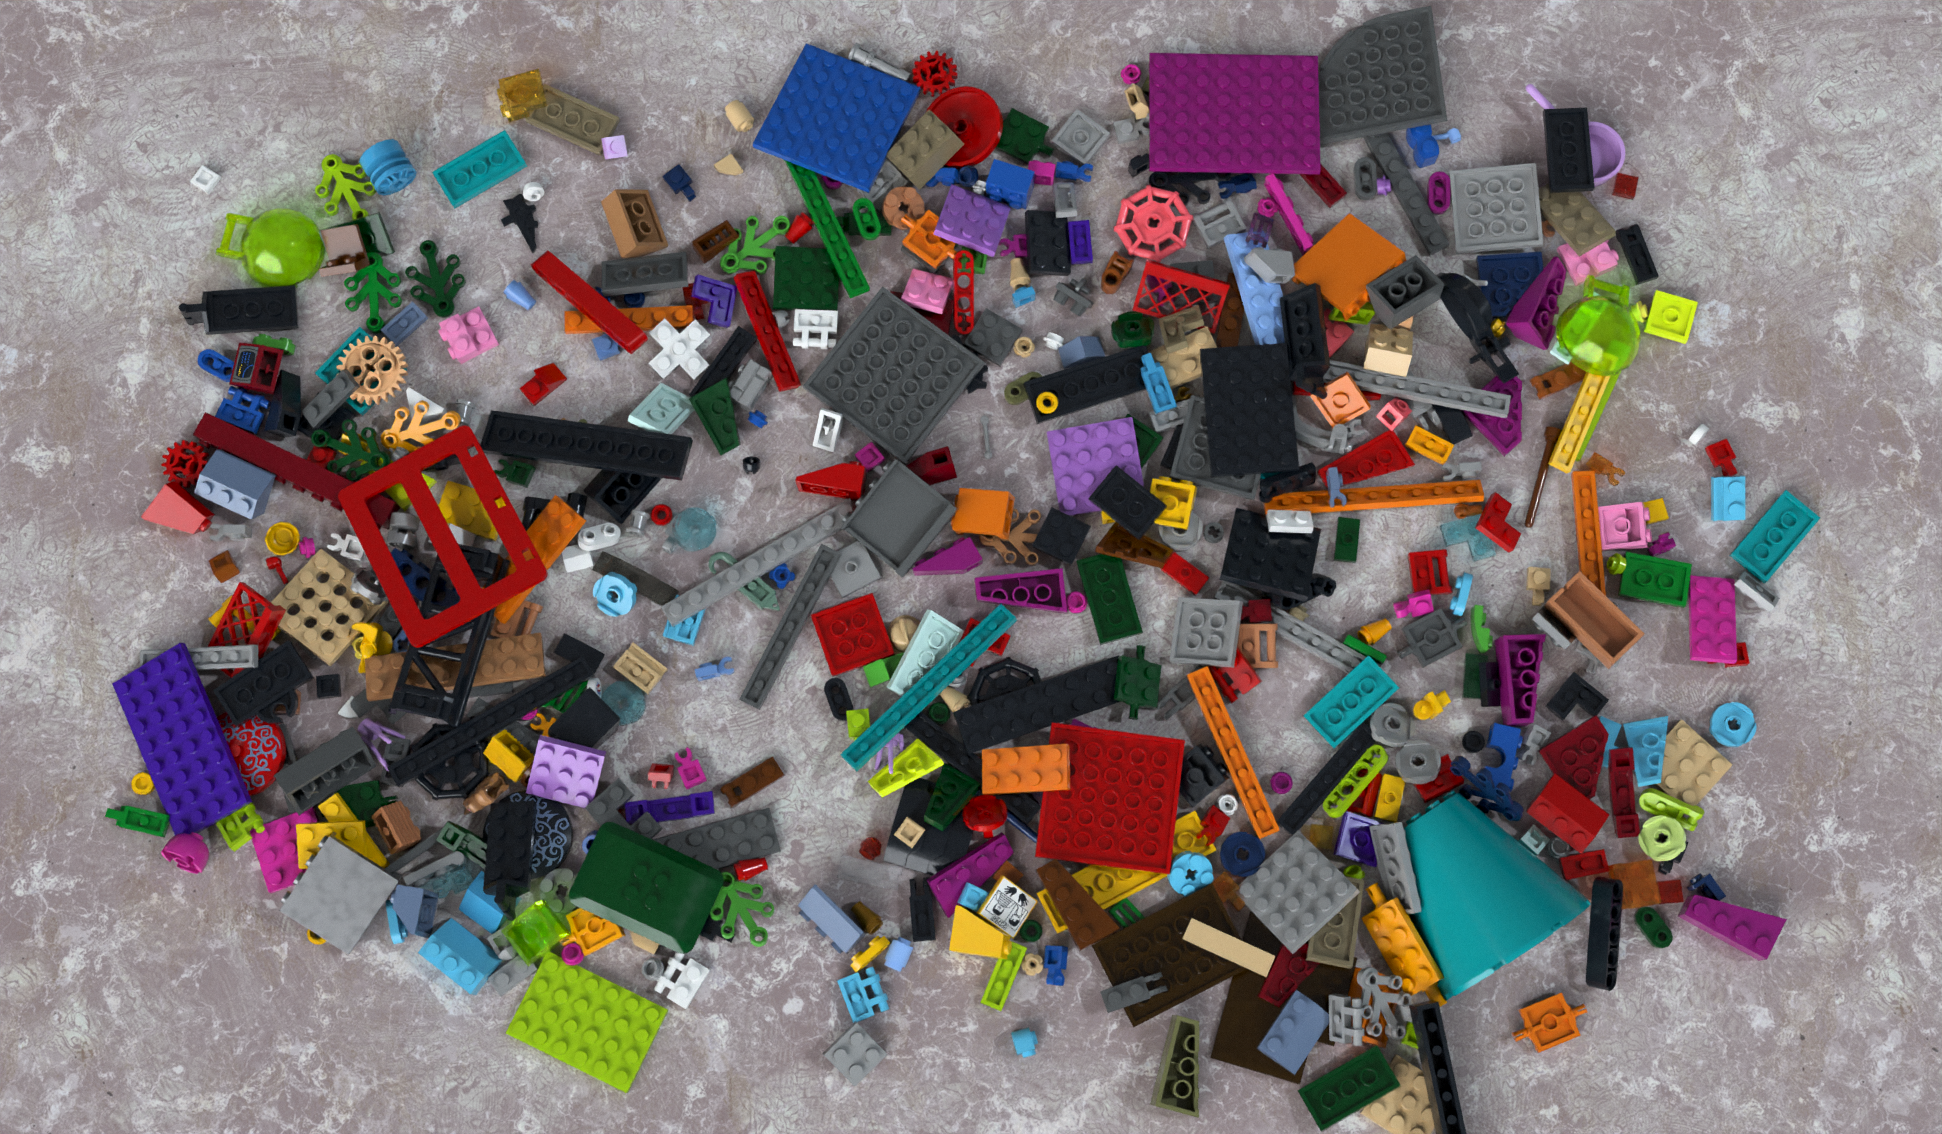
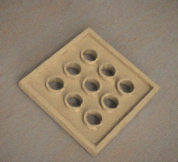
(306, 580)

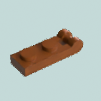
(1557, 379)

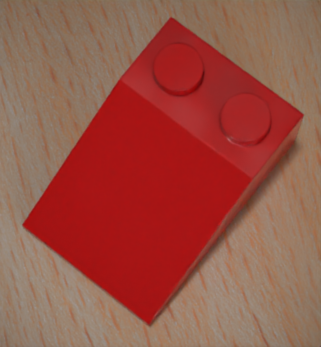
(836, 481)

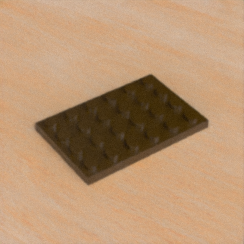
(1158, 946)

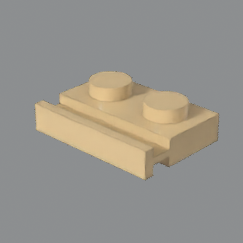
(640, 668)

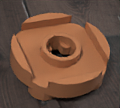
(908, 197)

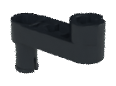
(534, 506)
(1319, 586)

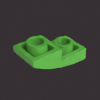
(1481, 636)

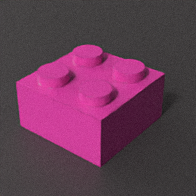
(1043, 172)

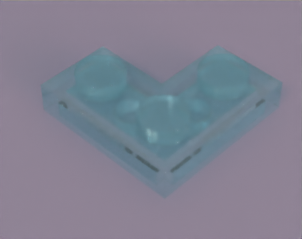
(1465, 531)

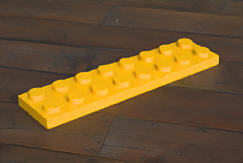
(1114, 884)

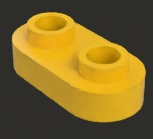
(862, 959)

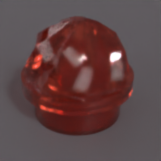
(870, 848)

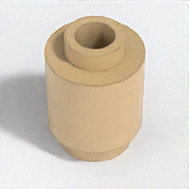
(739, 116)

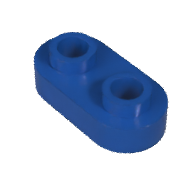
(218, 367)

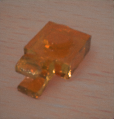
(1603, 466)
(1226, 890)

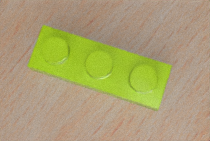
(1003, 978)

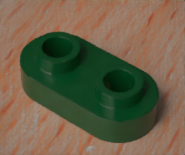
(1653, 928)

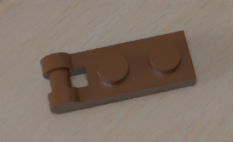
(752, 782)

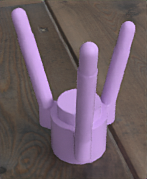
(372, 730)
(892, 743)

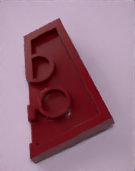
(1286, 975)

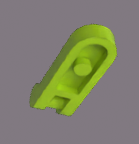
(1666, 805)

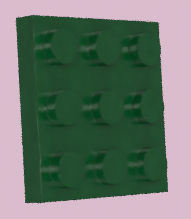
(804, 279)

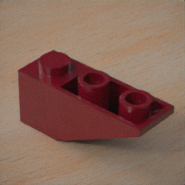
(934, 466)

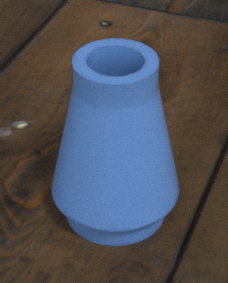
(517, 293)

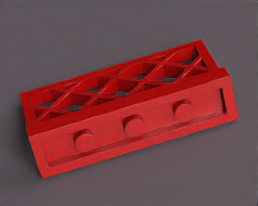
(1180, 277)
(264, 628)

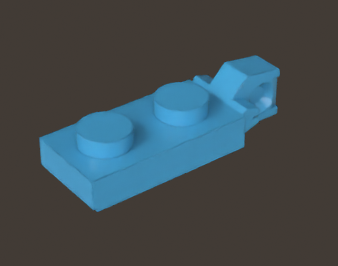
(1157, 385)

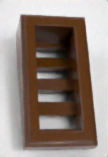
(718, 246)

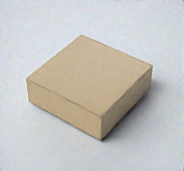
(909, 832)

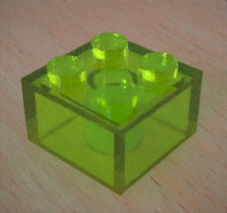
(535, 932)

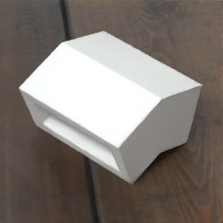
(576, 558)

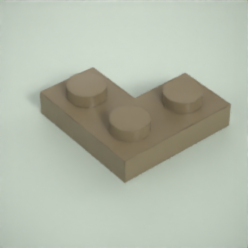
(1175, 325)

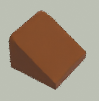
(224, 566)

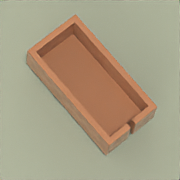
(1594, 620)

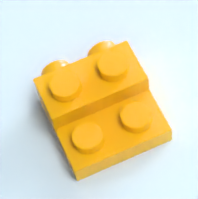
(1179, 501)

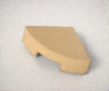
(728, 166)

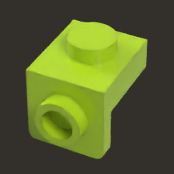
(858, 722)

